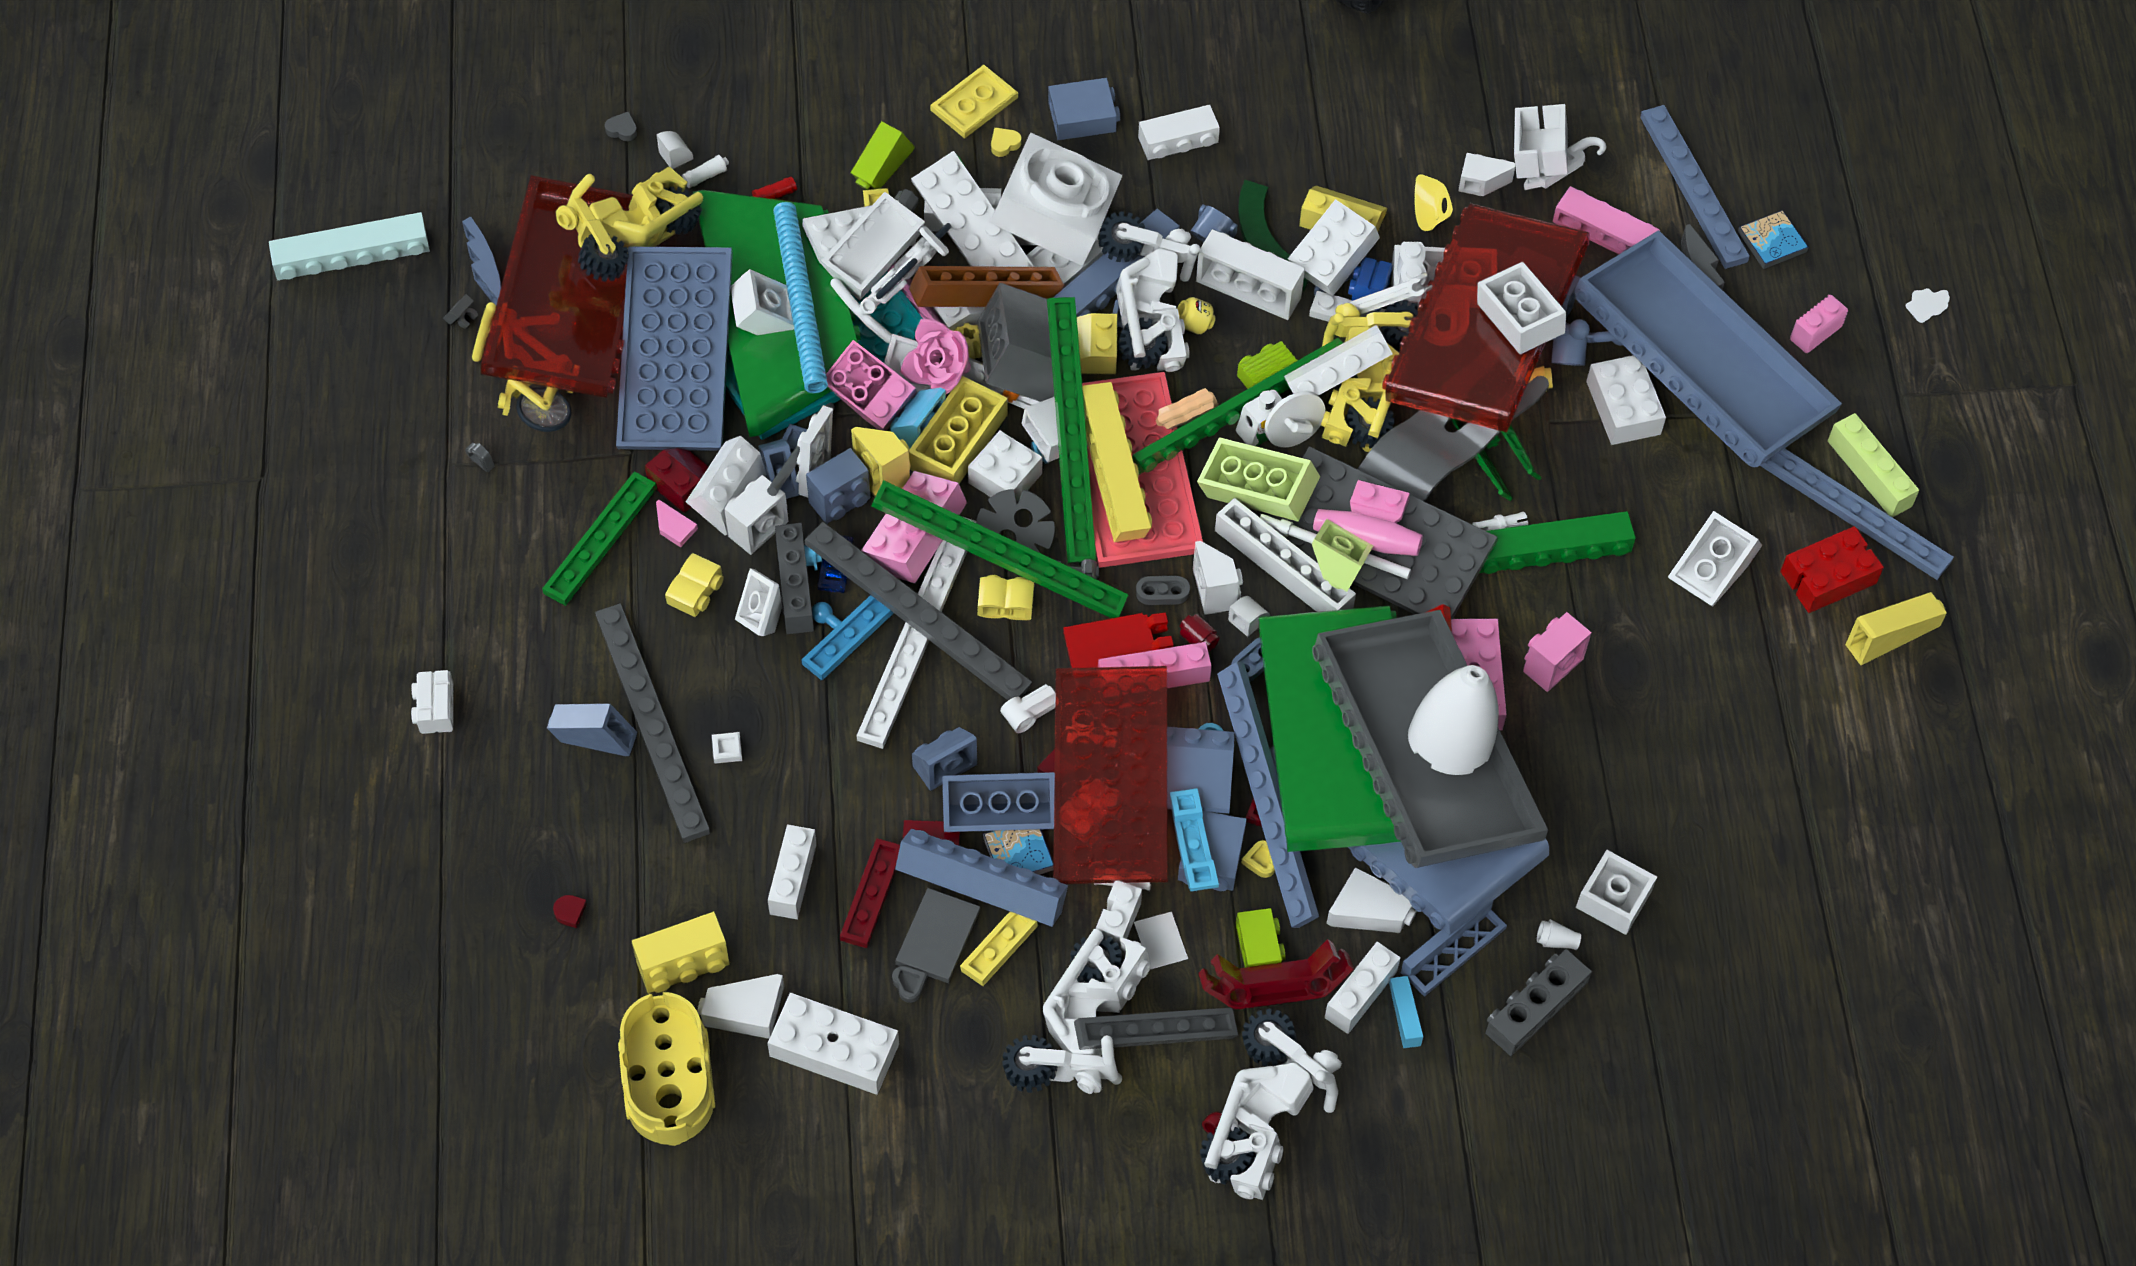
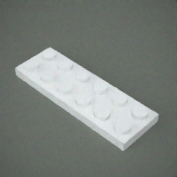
(959, 201)

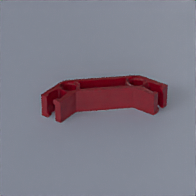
(1278, 981)

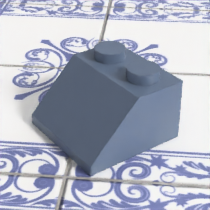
(948, 755)

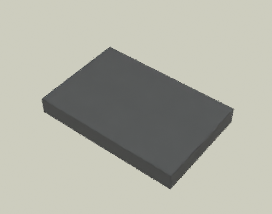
(938, 935)

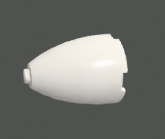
(1457, 722)

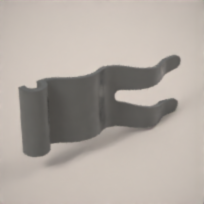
(1423, 453)

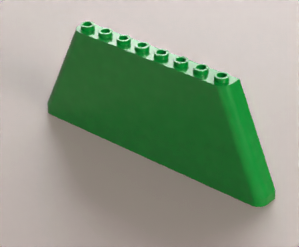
(769, 364)

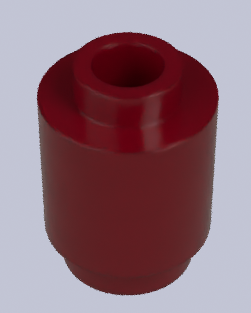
(1197, 630)

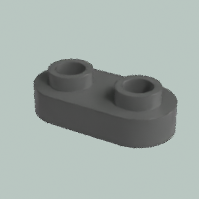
(1162, 590)

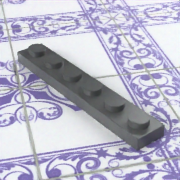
(1156, 1028)

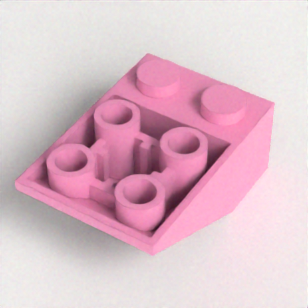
(869, 386)

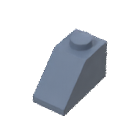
(774, 457)

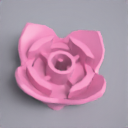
(924, 363)

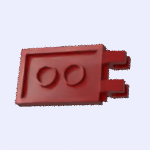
(1115, 638)

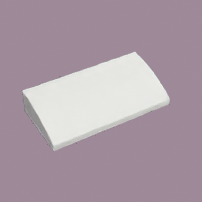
(872, 245)

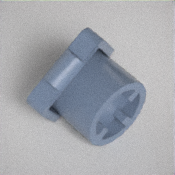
(1209, 219)

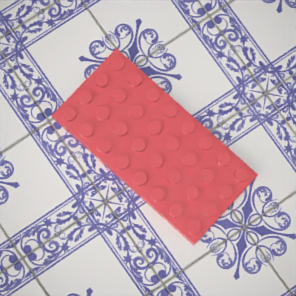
(1165, 487)

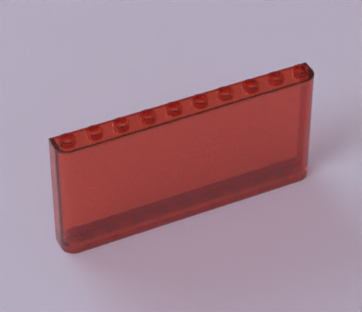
(550, 316)
(1454, 353)

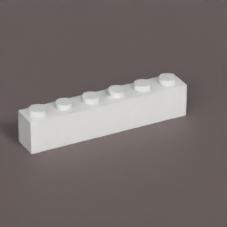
(1280, 558)

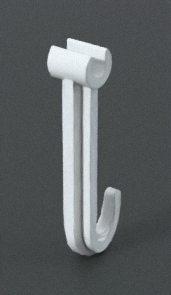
(1391, 295)

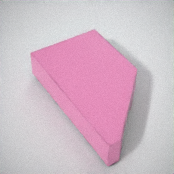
(674, 525)

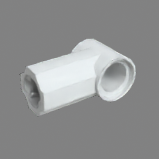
(1024, 711)

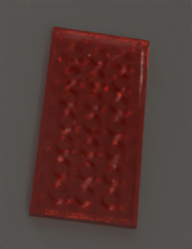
(1111, 775)

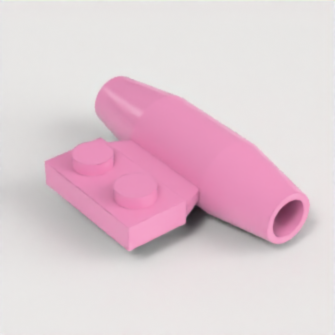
(1374, 519)

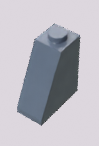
(592, 727)

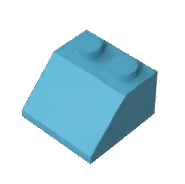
(917, 414)

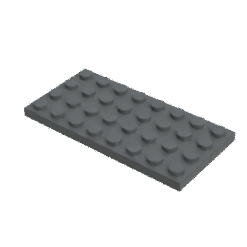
(1449, 552)

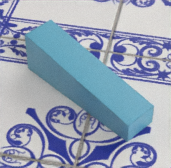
(1406, 1012)

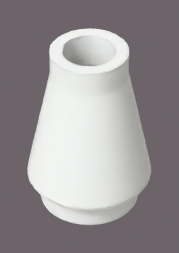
(1557, 936)

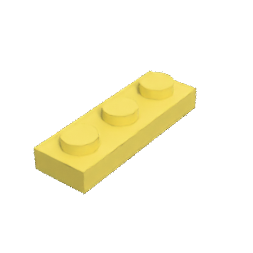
(998, 947)

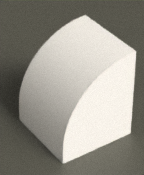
(673, 149)
(1246, 614)

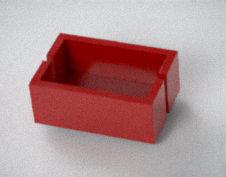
(1831, 569)

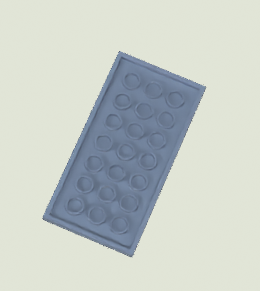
(675, 348)

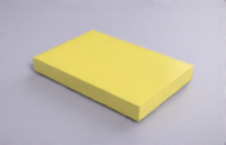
(974, 101)

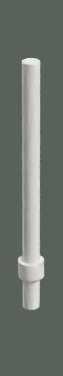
(1287, 528)

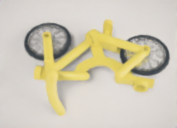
(537, 406)

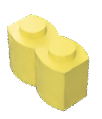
(694, 585)
(1005, 598)

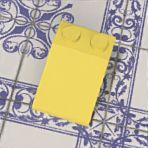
(1097, 343)

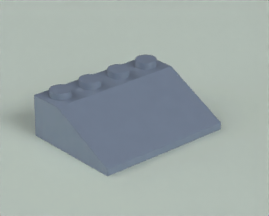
(1203, 762)

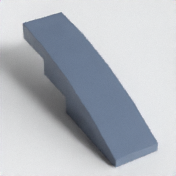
(484, 265)

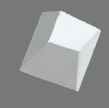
(759, 604)

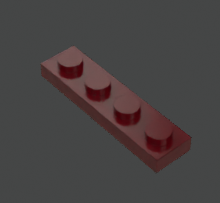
(871, 894)

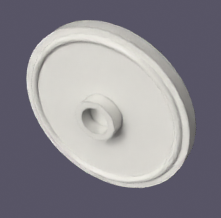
(1294, 419)

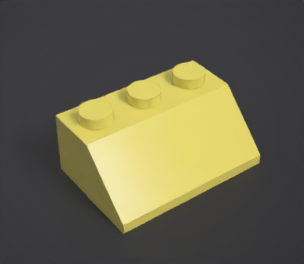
(1320, 199)
(883, 456)

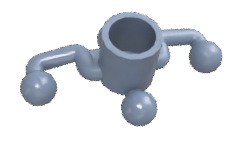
(1572, 345)

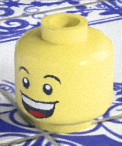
(1196, 315)

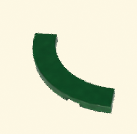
(1253, 222)

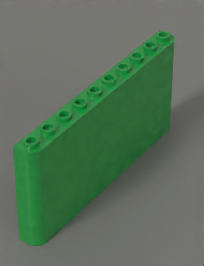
(1320, 773)

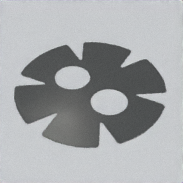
(1005, 506)

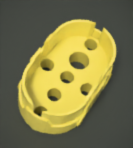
(641, 1055)

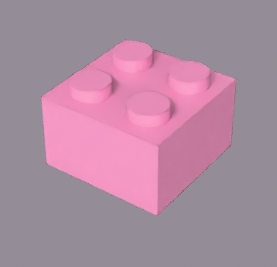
(1556, 651)

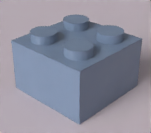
(838, 486)

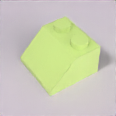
(1339, 554)

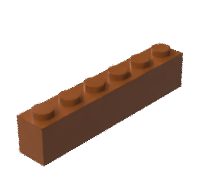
(976, 284)

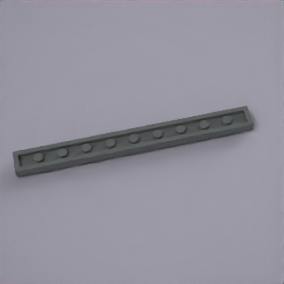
(917, 612)
(652, 723)

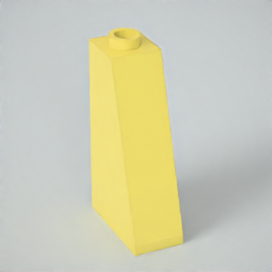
(1894, 626)

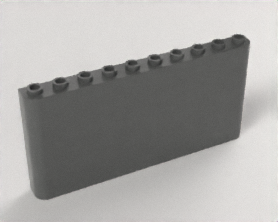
(1379, 681)

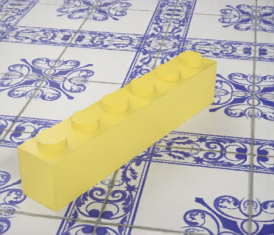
(1114, 464)

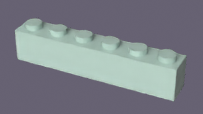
(349, 246)

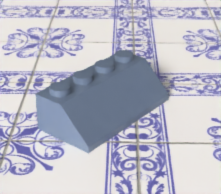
(998, 802)

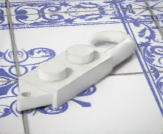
(1575, 160)

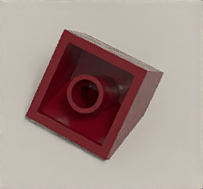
(676, 475)

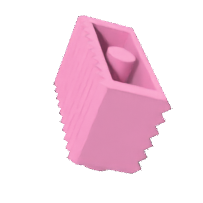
(1818, 323)

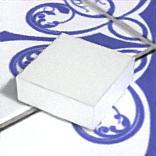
(726, 747)

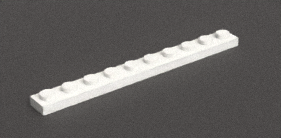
(909, 649)

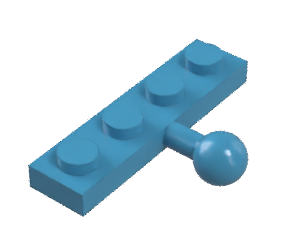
(845, 636)

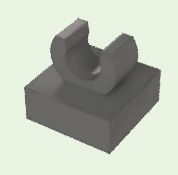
(459, 310)

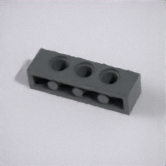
(794, 578)
(1512, 1034)

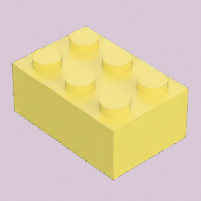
(681, 953)

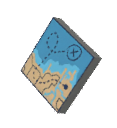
(1773, 239)

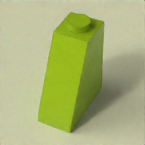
(881, 157)

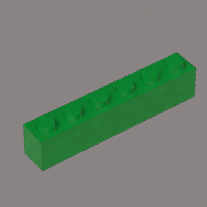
(1560, 542)

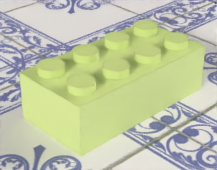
(1259, 479)

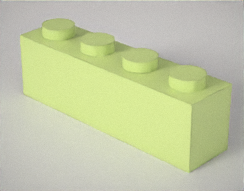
(1873, 465)

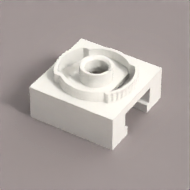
(1056, 199)

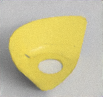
(1428, 203)

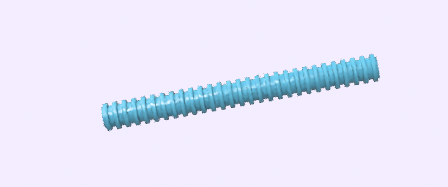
(800, 298)

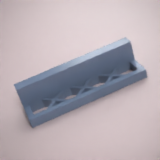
(1441, 944)

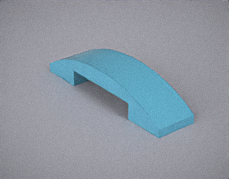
(1192, 840)

